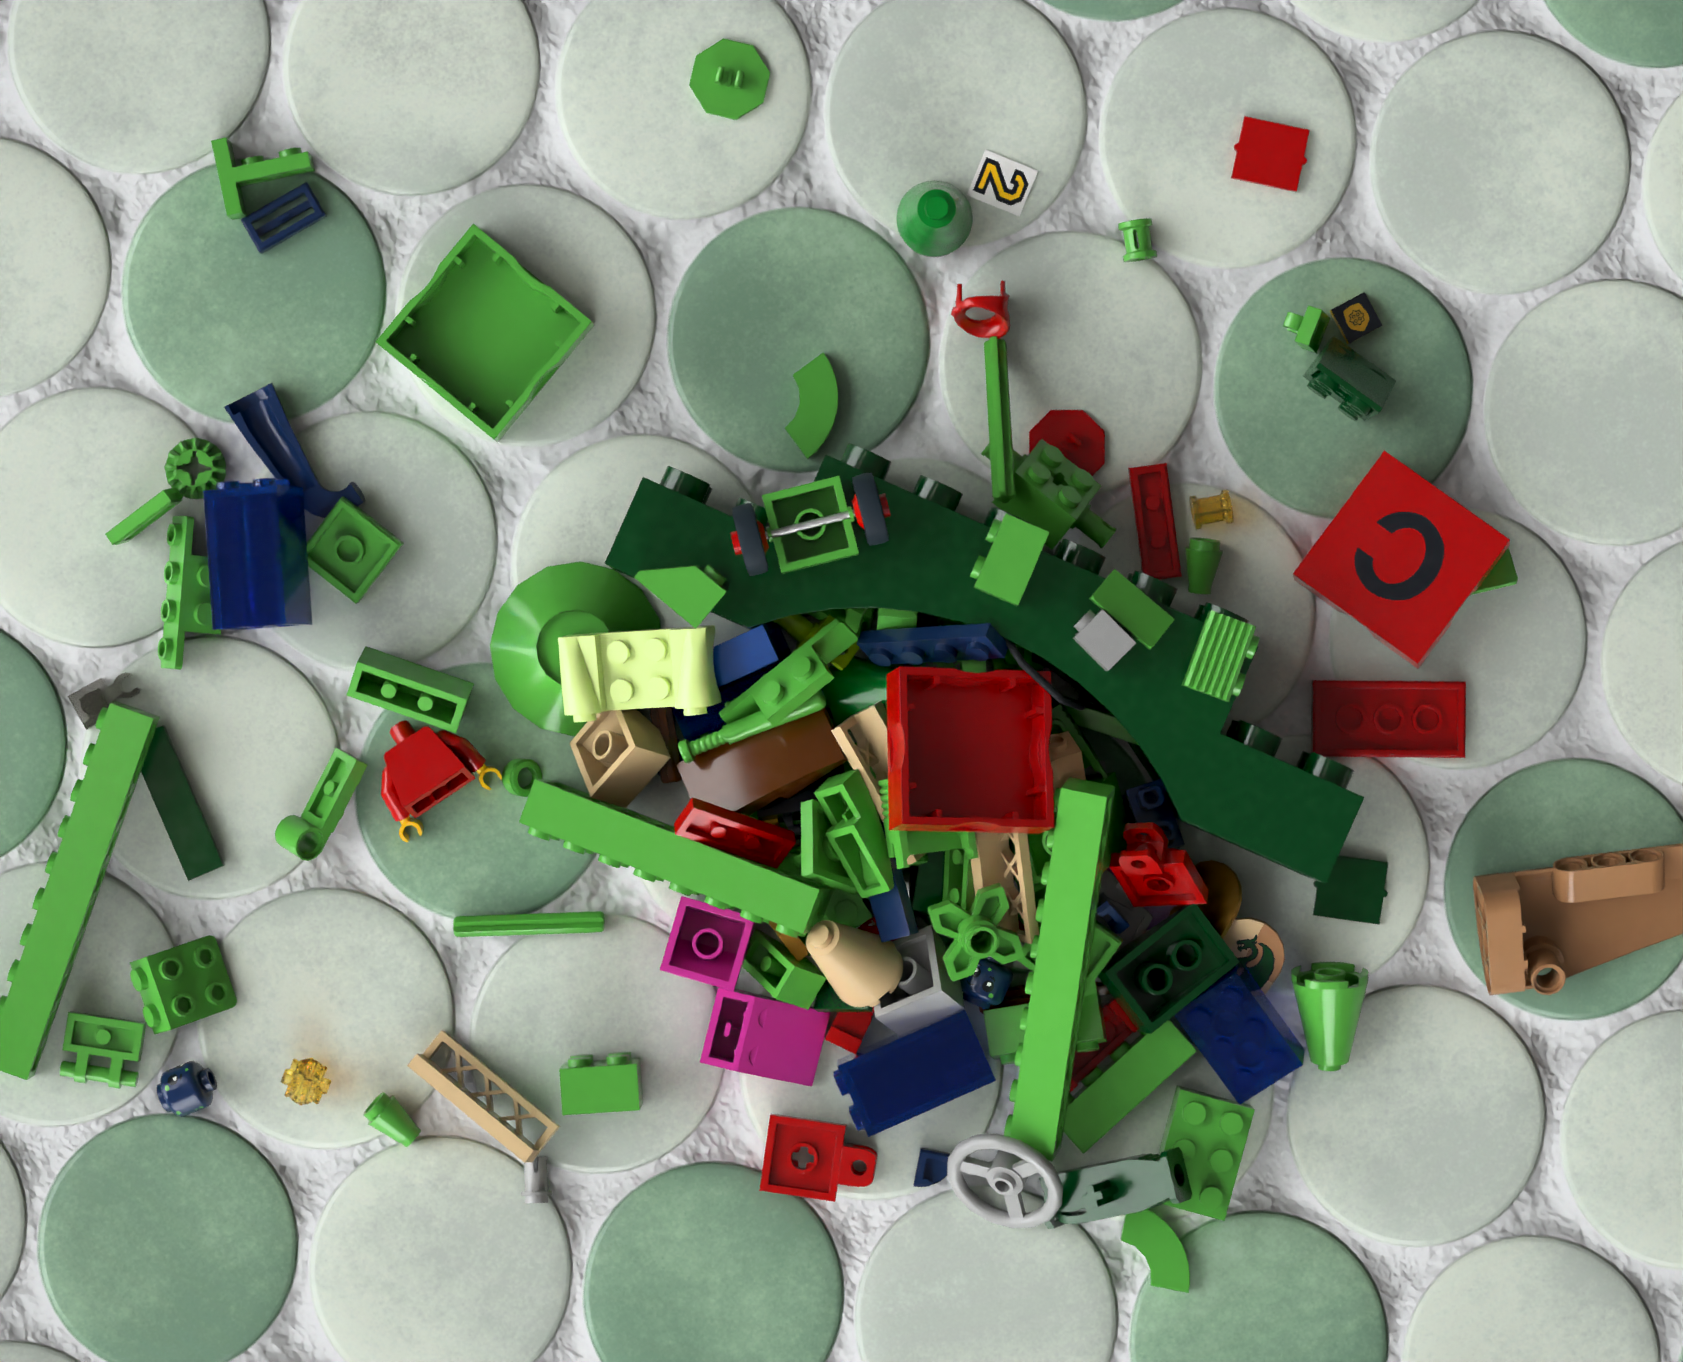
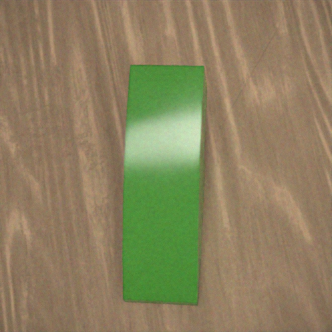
(856, 832)

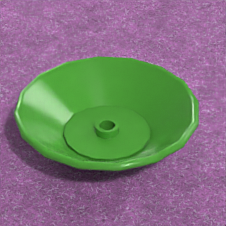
(552, 605)

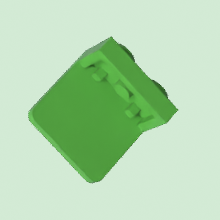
(183, 984)

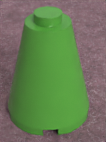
(1329, 1010)

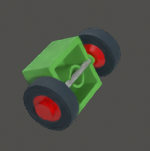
(810, 524)

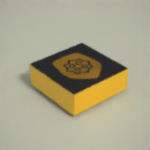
(1356, 318)

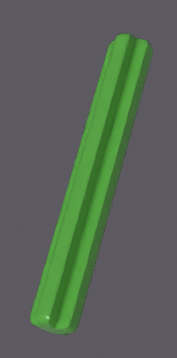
(529, 924)

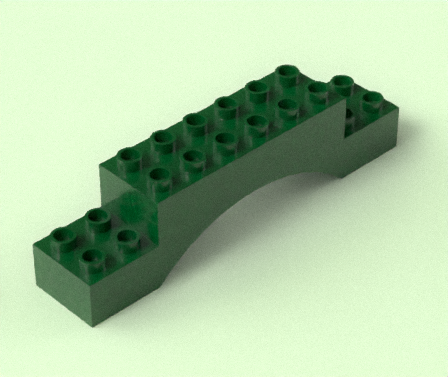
(1212, 779)

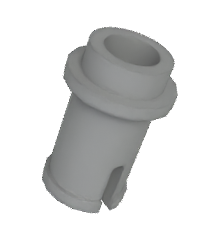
(536, 1183)

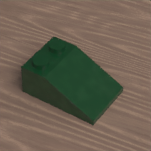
(1167, 968)

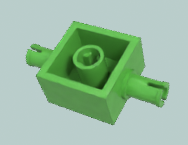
(1054, 495)

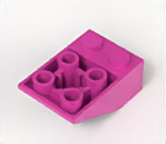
(764, 1037)

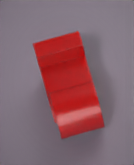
(849, 1029)

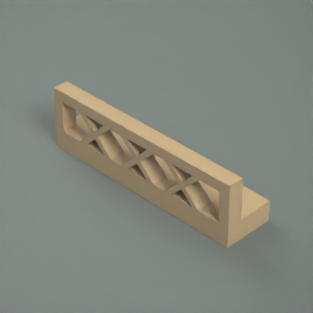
(870, 732)
(999, 865)
(474, 1107)

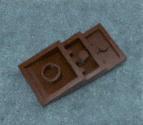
(764, 765)

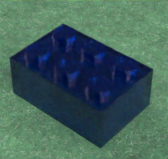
(1241, 1034)

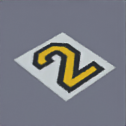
(1002, 183)

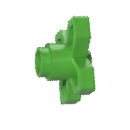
(984, 916)

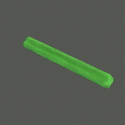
(999, 420)

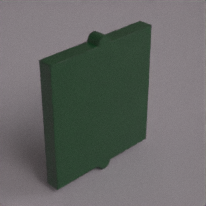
(1352, 891)

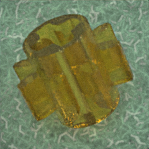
(305, 1081)

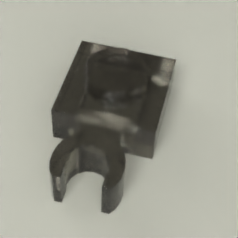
(96, 695)

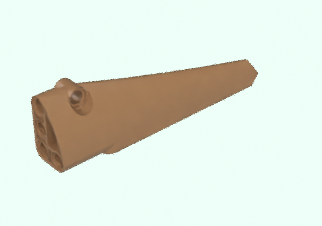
(1575, 915)

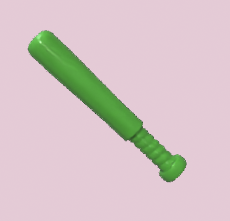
(746, 727)

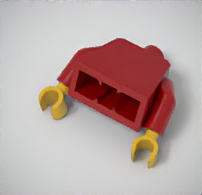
(426, 770)

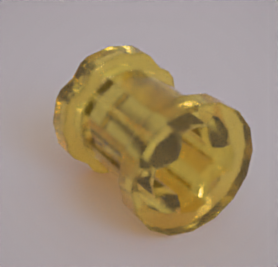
(1211, 509)

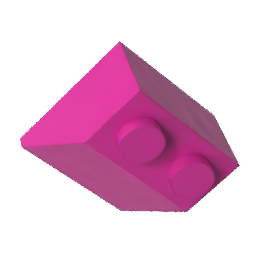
(707, 944)

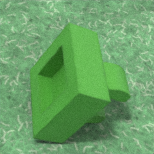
(1309, 328)

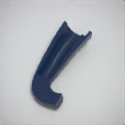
(272, 438)

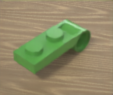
(309, 833)

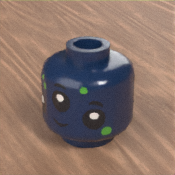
(987, 984)
(186, 1088)

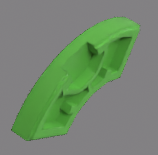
(817, 405)
(1161, 1249)

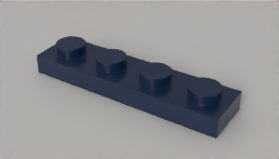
(932, 644)

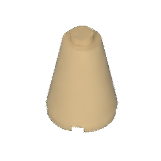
(855, 962)

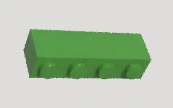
(1124, 1083)

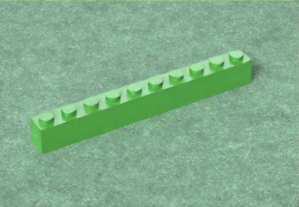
(72, 885)
(1060, 964)

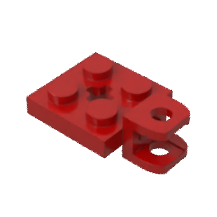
(1156, 873)
(831, 1159)

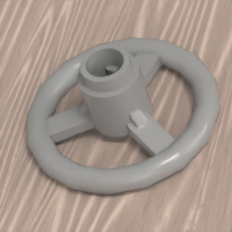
(1007, 1177)

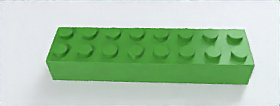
(658, 854)

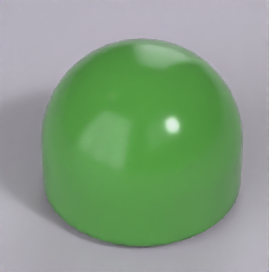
(511, 772)

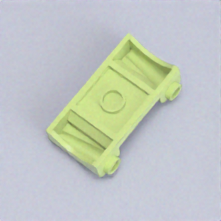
(638, 671)

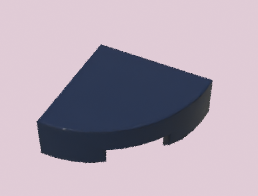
(930, 1167)

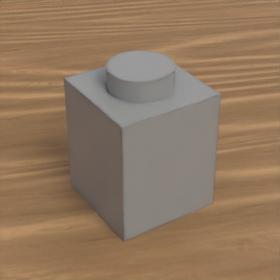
(1102, 638)

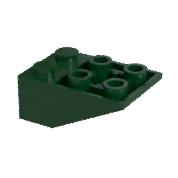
(1349, 380)

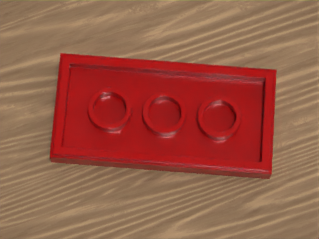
(1388, 718)

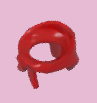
(995, 326)

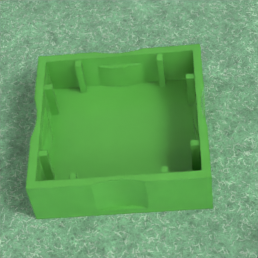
(485, 333)

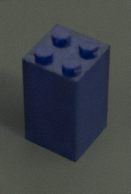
(257, 555)
(912, 1072)

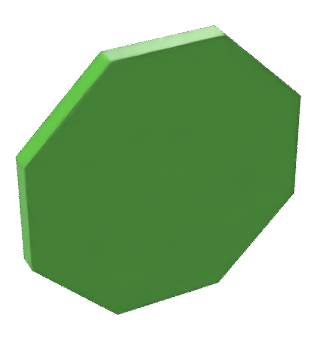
(729, 79)

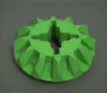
(182, 455)

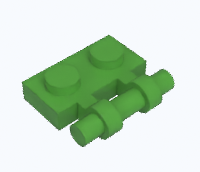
(102, 1037)

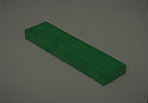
(179, 808)

